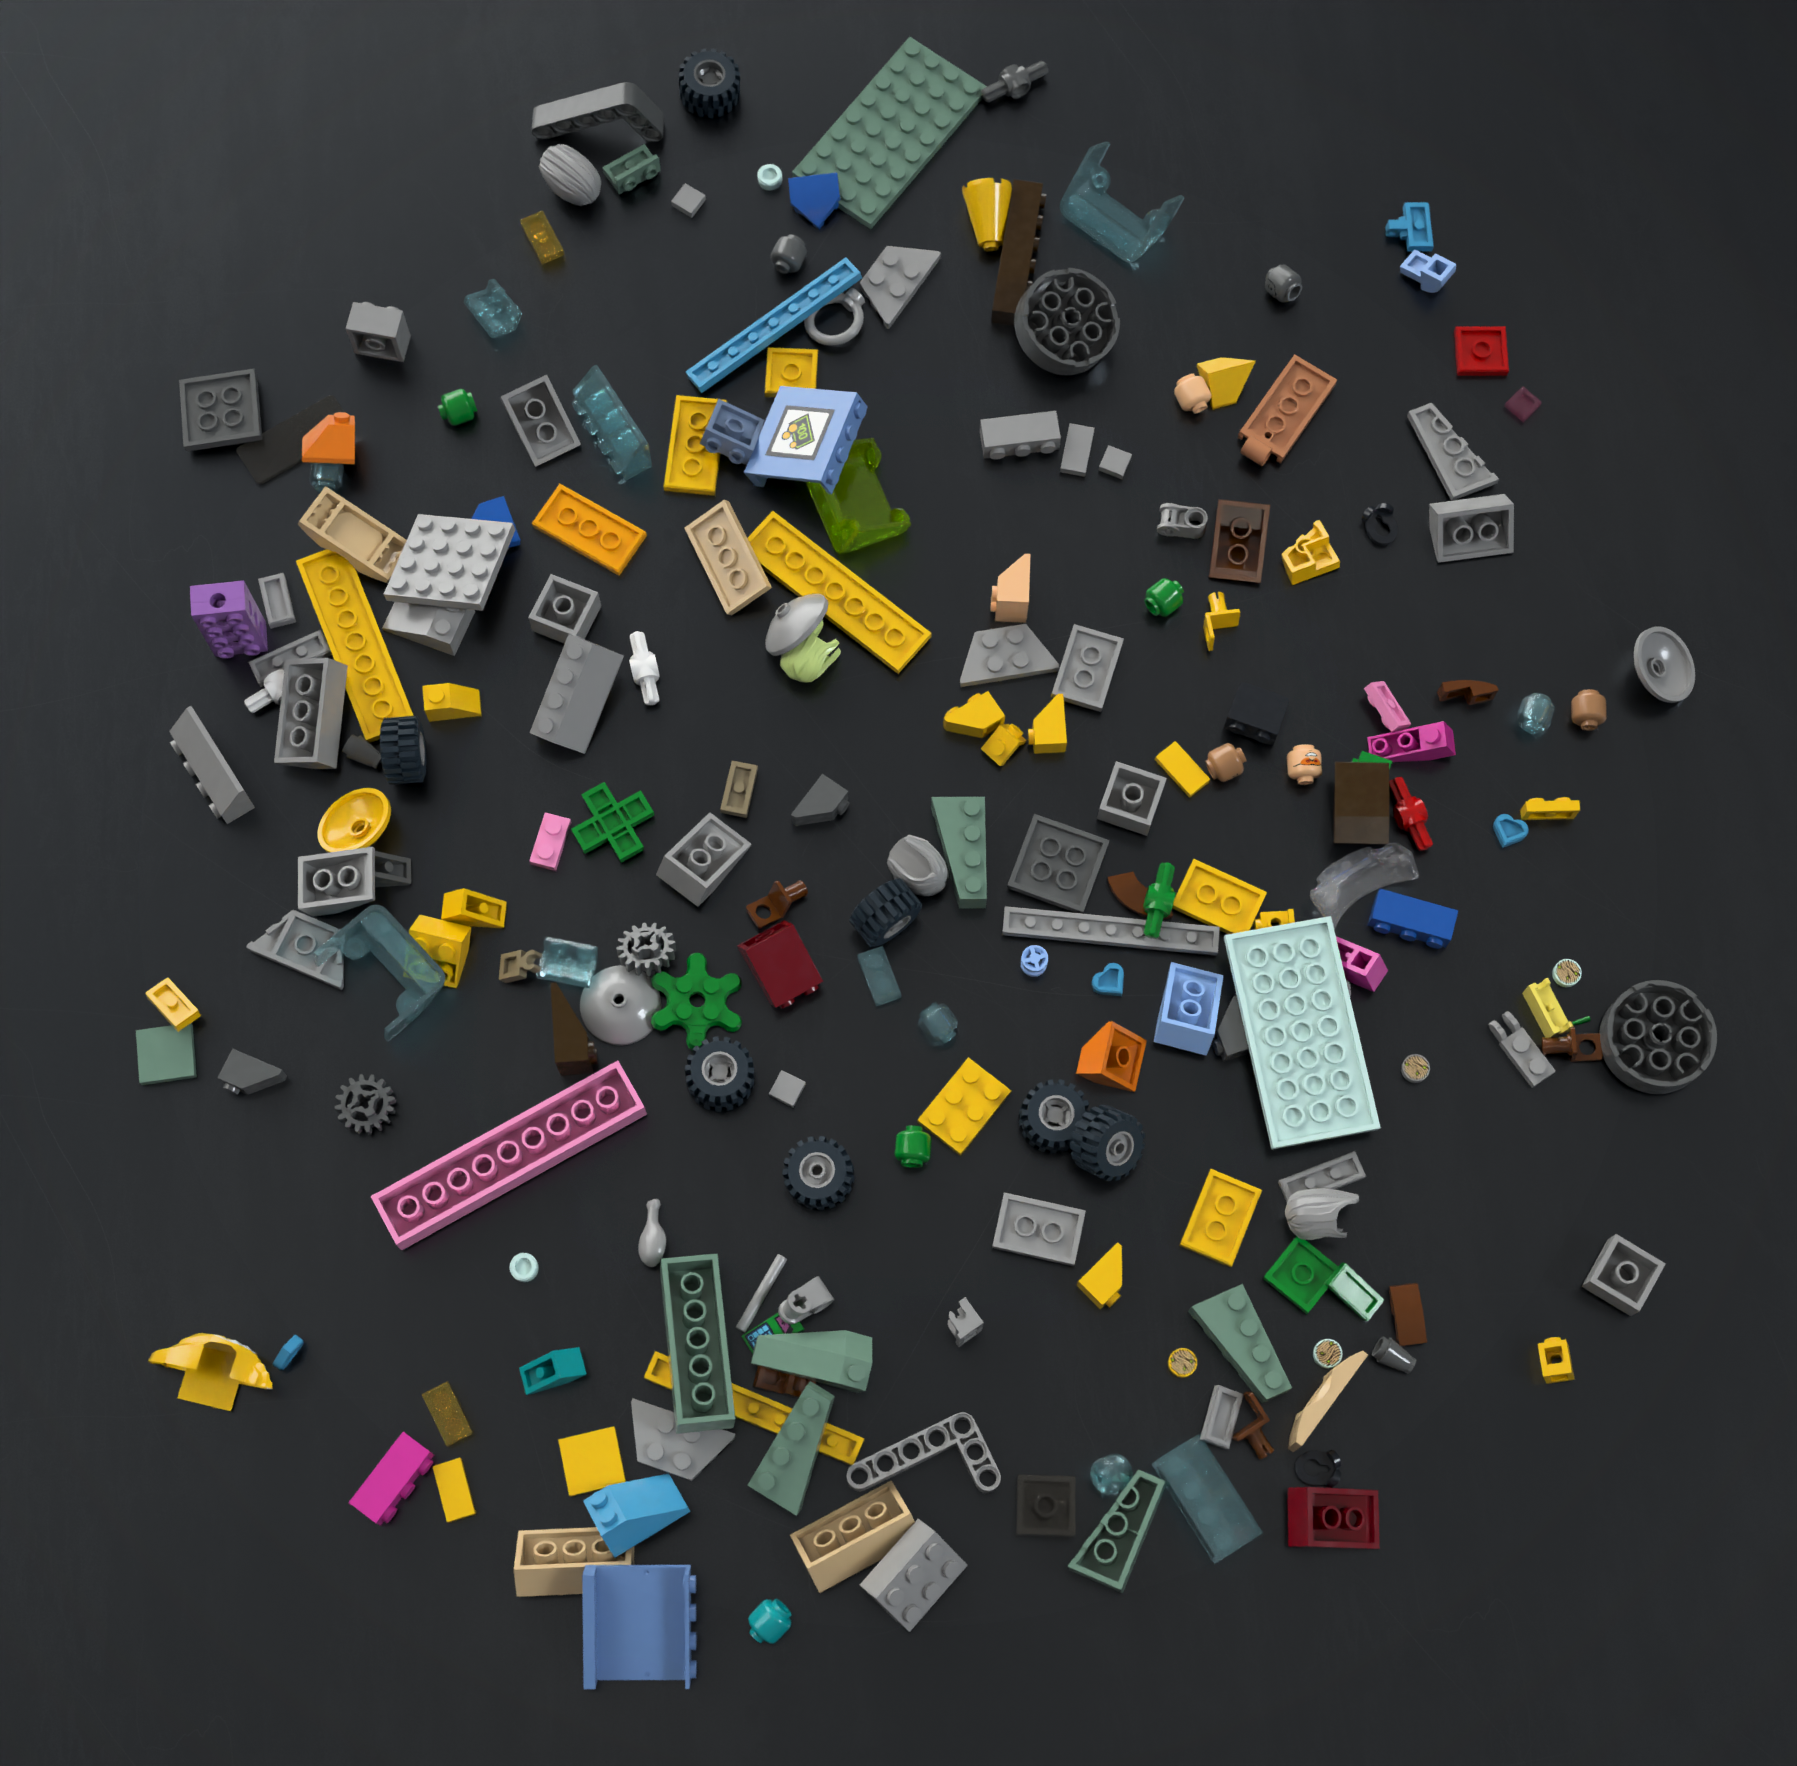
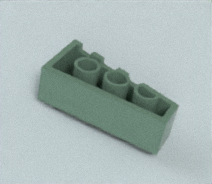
(963, 839)
(1240, 1336)
(791, 1457)
(1117, 1540)

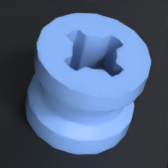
(1034, 955)

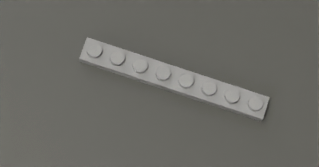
(1109, 931)

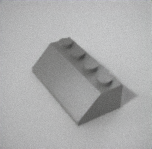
(576, 693)
(311, 713)
(210, 767)

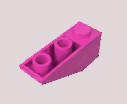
(1415, 743)

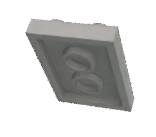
(1087, 667)
(1039, 1229)

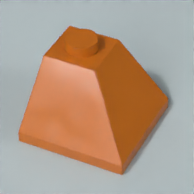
(331, 440)
(1112, 1057)

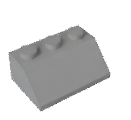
(1472, 527)

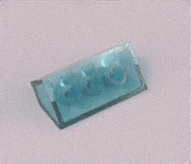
(611, 424)
(1207, 1498)

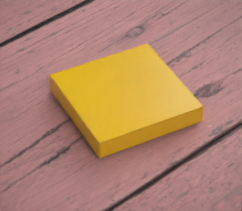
(790, 369)
(591, 1461)

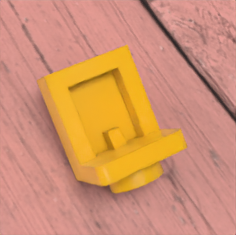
(1003, 743)

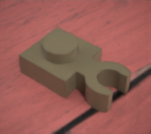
(516, 964)

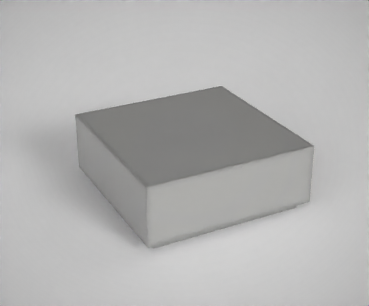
(688, 200)
(1115, 462)
(787, 1088)

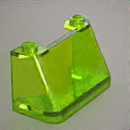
(858, 508)

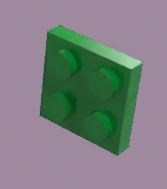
(1301, 1274)

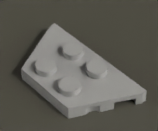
(896, 279)
(1006, 655)
(294, 944)
(671, 1452)

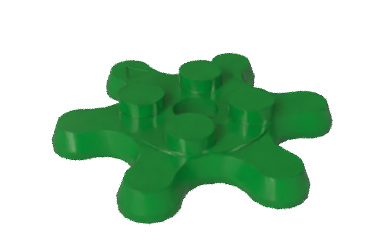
(696, 1019)

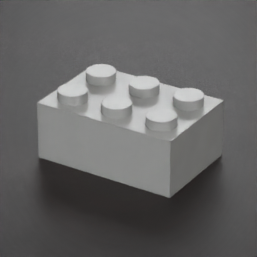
(913, 1575)

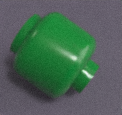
(457, 407)
(1164, 597)
(913, 1147)

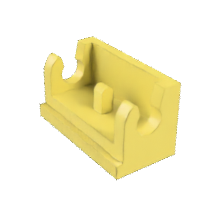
(1546, 1009)

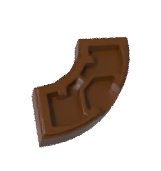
(1130, 892)

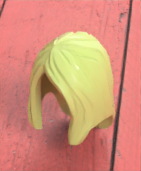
(810, 657)

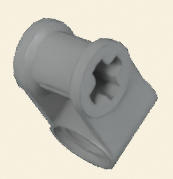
(1180, 521)
(805, 1301)

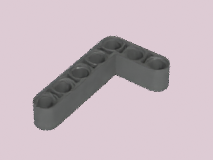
(600, 107)

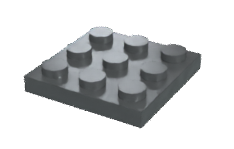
(220, 410)
(1058, 864)

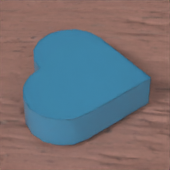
(1509, 830)
(1109, 981)
(287, 1352)

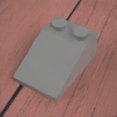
(540, 420)
(429, 625)
(702, 859)
(336, 881)

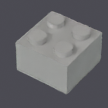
(378, 331)
(564, 609)
(1131, 798)
(1623, 1275)

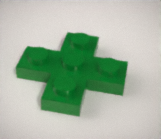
(612, 822)

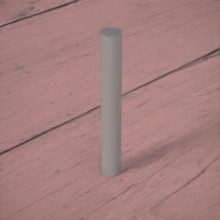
(761, 1293)

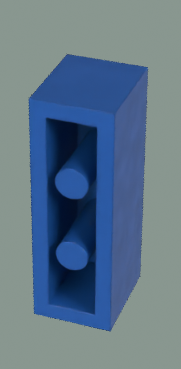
(1412, 918)

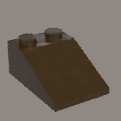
(1361, 803)
(572, 1047)

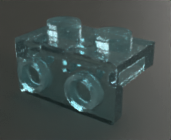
(494, 309)
(568, 962)

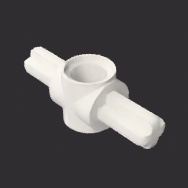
(644, 668)
(272, 692)

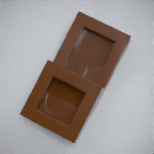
(1473, 690)
(1408, 1314)
(779, 1382)

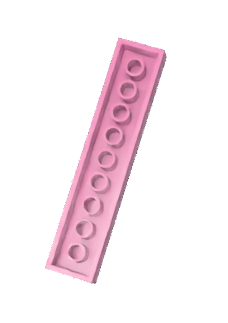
(508, 1155)

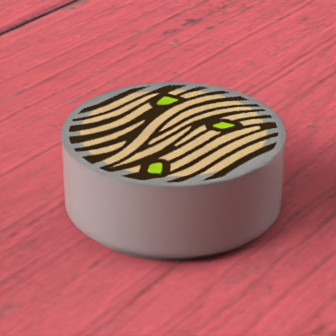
(1415, 1068)

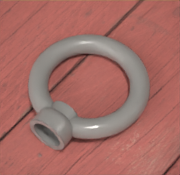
(852, 302)

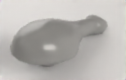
(653, 1239)

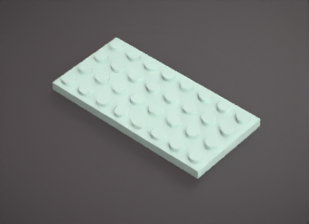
(1301, 1032)

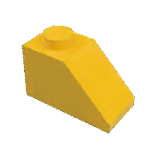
(450, 702)
(1049, 728)
(473, 909)
(1104, 1279)

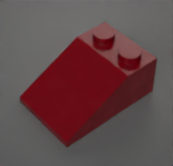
(1333, 1518)

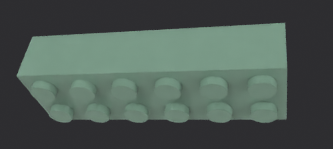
(697, 1343)

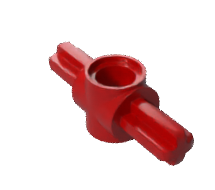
(1410, 813)

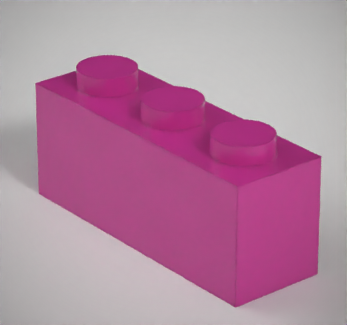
(392, 1479)

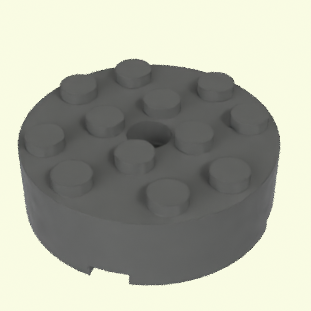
(1060, 298)
(1639, 1056)

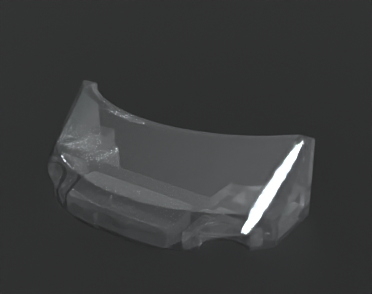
(1359, 875)

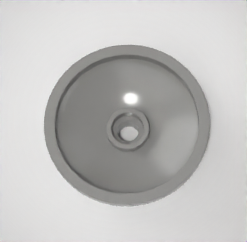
(795, 623)
(1664, 664)
(625, 1021)

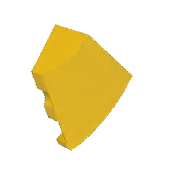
(1310, 555)

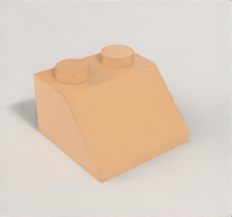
(1011, 594)

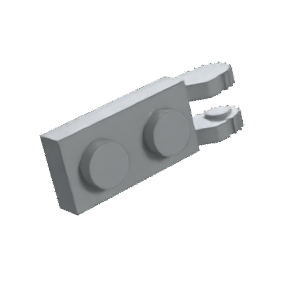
(1522, 1051)

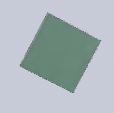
(165, 1054)

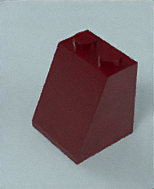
(780, 964)

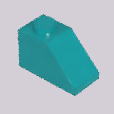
(552, 1370)

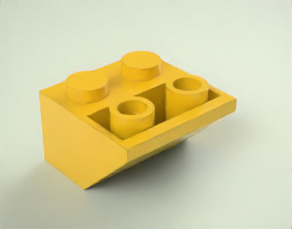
(445, 943)

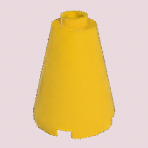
(988, 210)

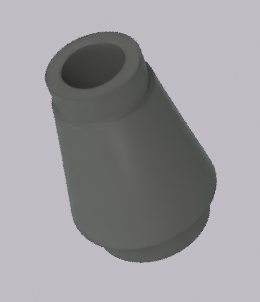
(362, 751)
(1393, 1355)

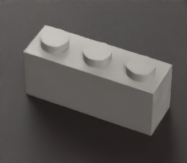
(1020, 435)

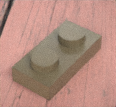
(739, 789)

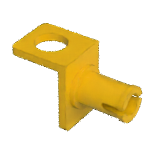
(1218, 618)

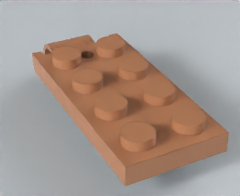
(1285, 411)

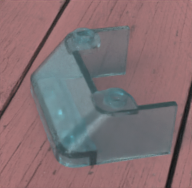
(1105, 218)
(398, 951)

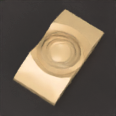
(353, 534)
(1322, 1399)

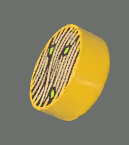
(1182, 1363)

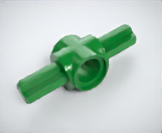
(1159, 900)

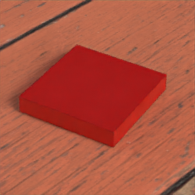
(1481, 351)

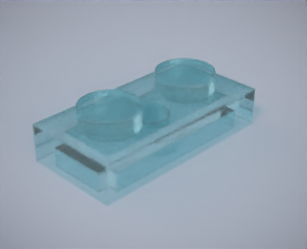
(879, 976)

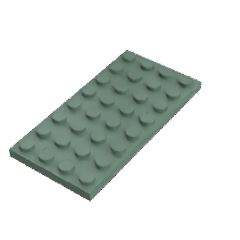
(892, 130)

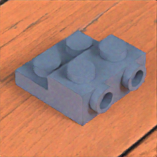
(732, 432)

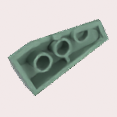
(825, 1357)

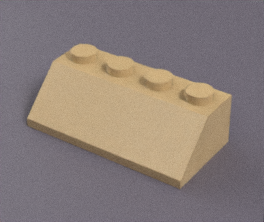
(853, 1536)
(555, 1560)

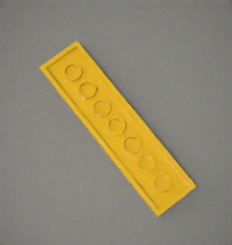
(851, 601)
(354, 640)

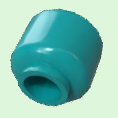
(769, 1621)

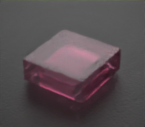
(1523, 404)

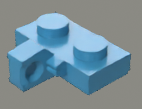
(1413, 226)

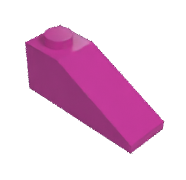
(1361, 965)

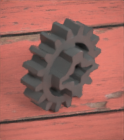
(646, 949)
(355, 1108)

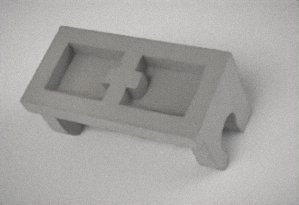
(967, 1323)

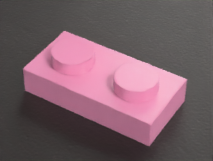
(1387, 706)
(550, 841)

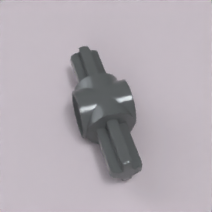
(1014, 81)

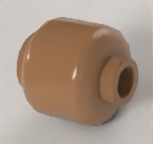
(1588, 709)
(1225, 762)

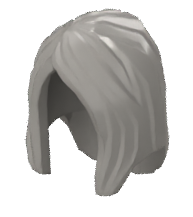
(570, 175)
(918, 866)
(1315, 1212)

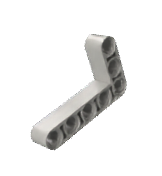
(927, 1451)

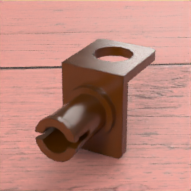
(777, 902)
(1571, 1046)
(1253, 1430)

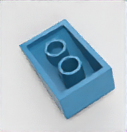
(635, 1510)

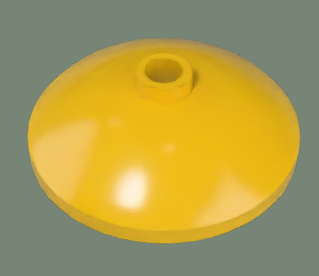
(354, 820)

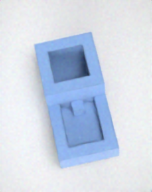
(1428, 271)

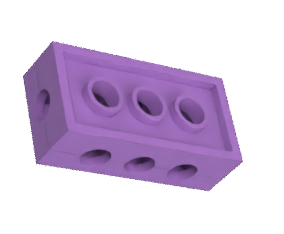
(226, 615)

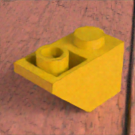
(975, 718)

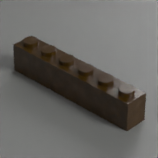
(1018, 248)

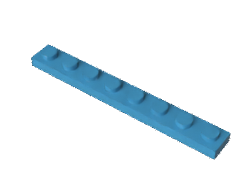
(773, 325)

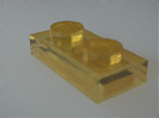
(542, 237)
(447, 1413)

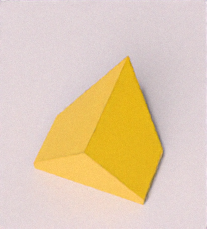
(1225, 379)

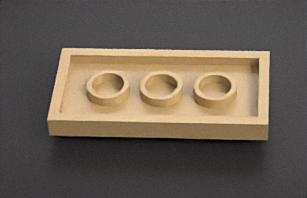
(727, 557)

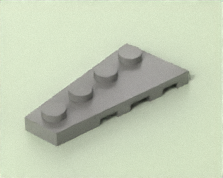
(1451, 458)

